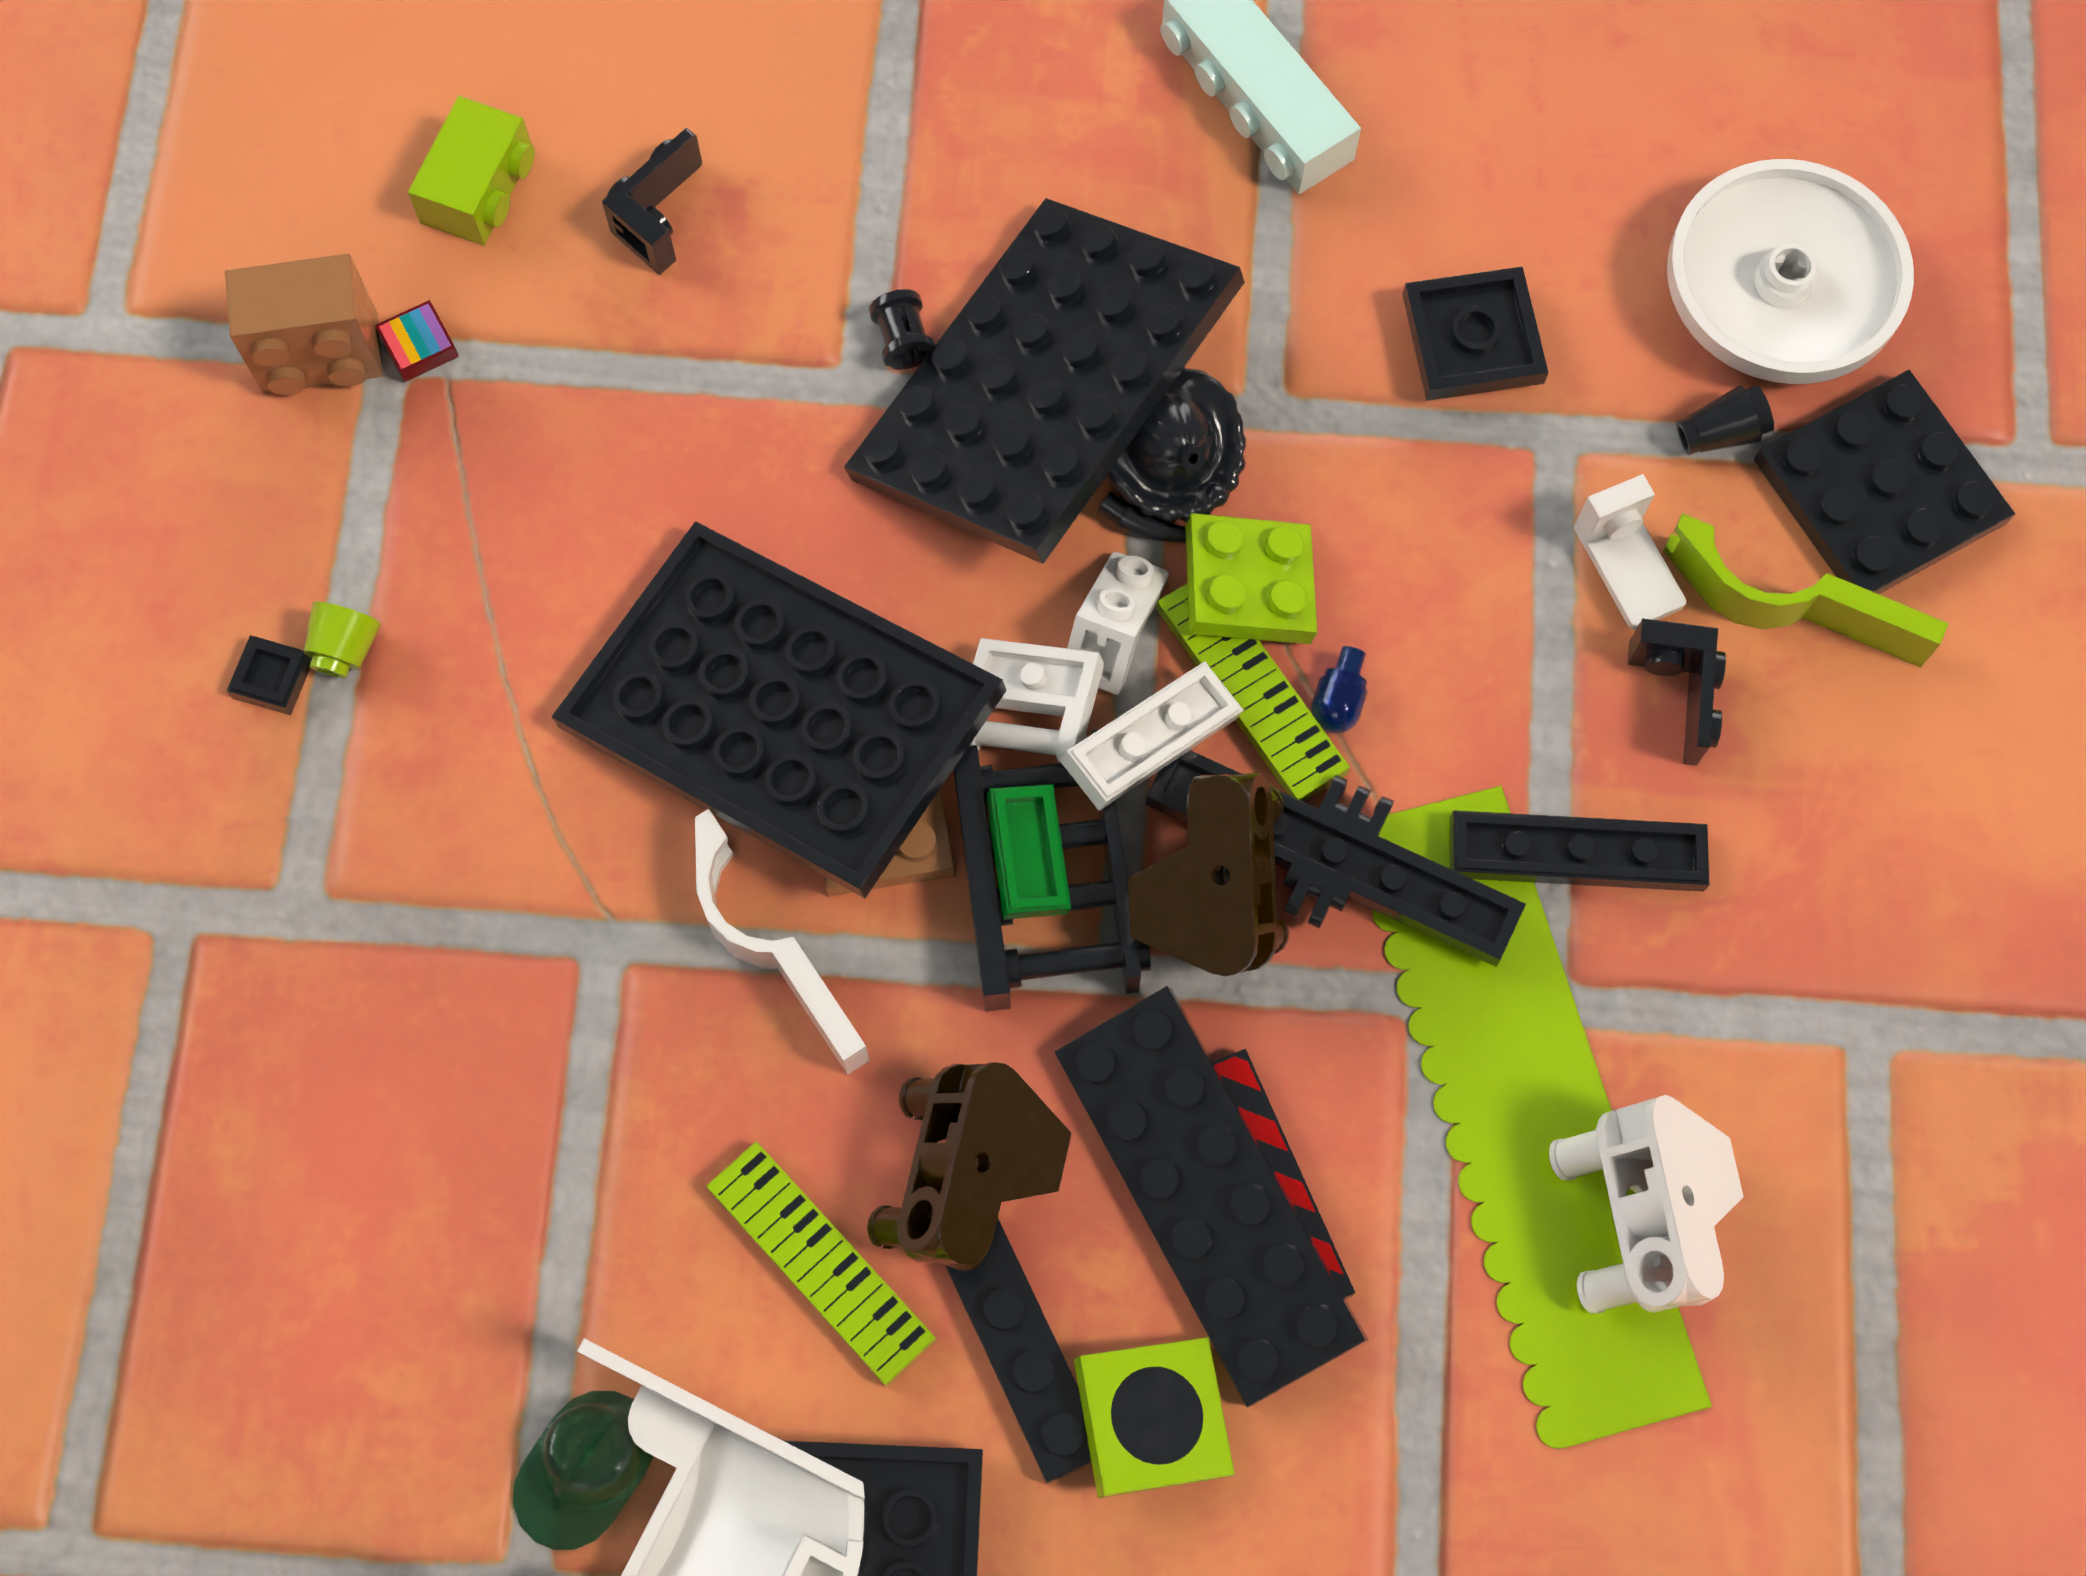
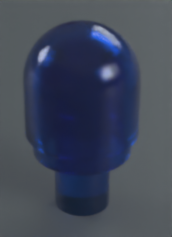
(1341, 693)

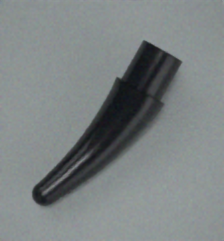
(1132, 521)

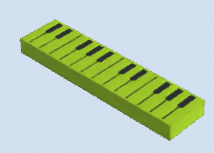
(1273, 712)
(821, 1264)

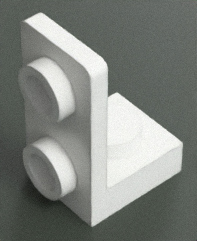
(1626, 554)
(1116, 614)

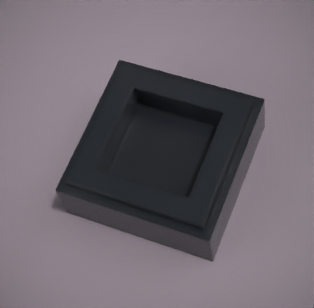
(270, 675)

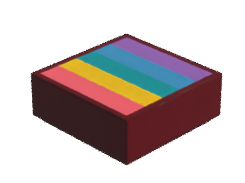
(417, 341)

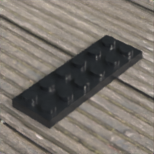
(1210, 1197)

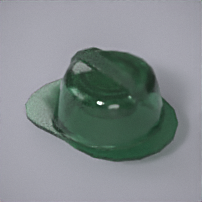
(579, 1472)

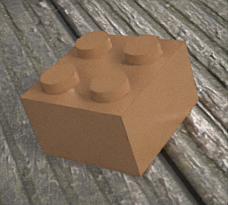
(304, 324)

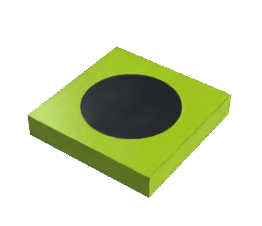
(1153, 1417)

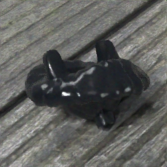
(1184, 452)

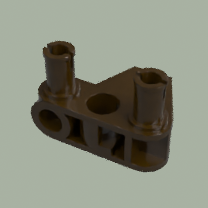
(1183, 899)
(995, 1151)

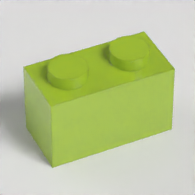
(472, 171)

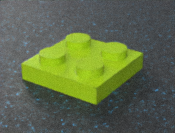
(1250, 579)

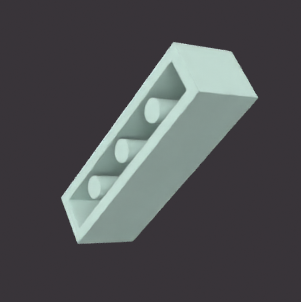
(1263, 87)

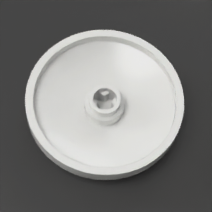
(1790, 271)

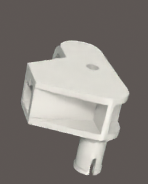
(1666, 1230)

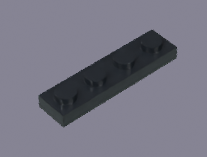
(1025, 1358)

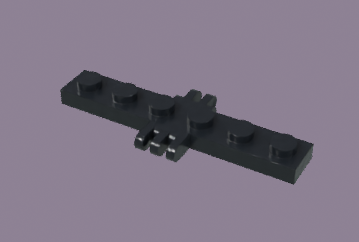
(1340, 857)

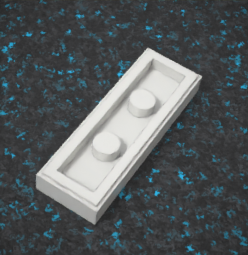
(1151, 735)

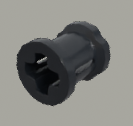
(901, 328)

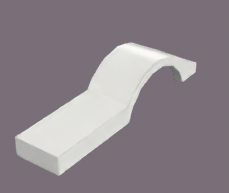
(781, 954)

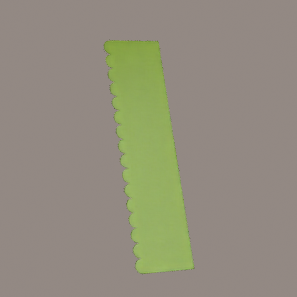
(1515, 1084)

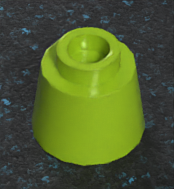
(338, 638)

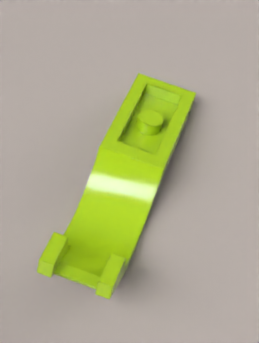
(1828, 603)

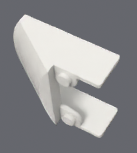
(736, 1493)

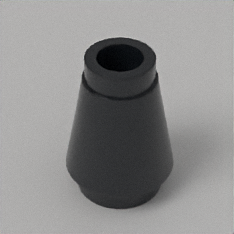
(1727, 422)

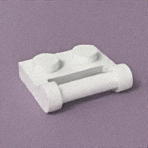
(1040, 682)

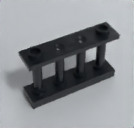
(1005, 968)

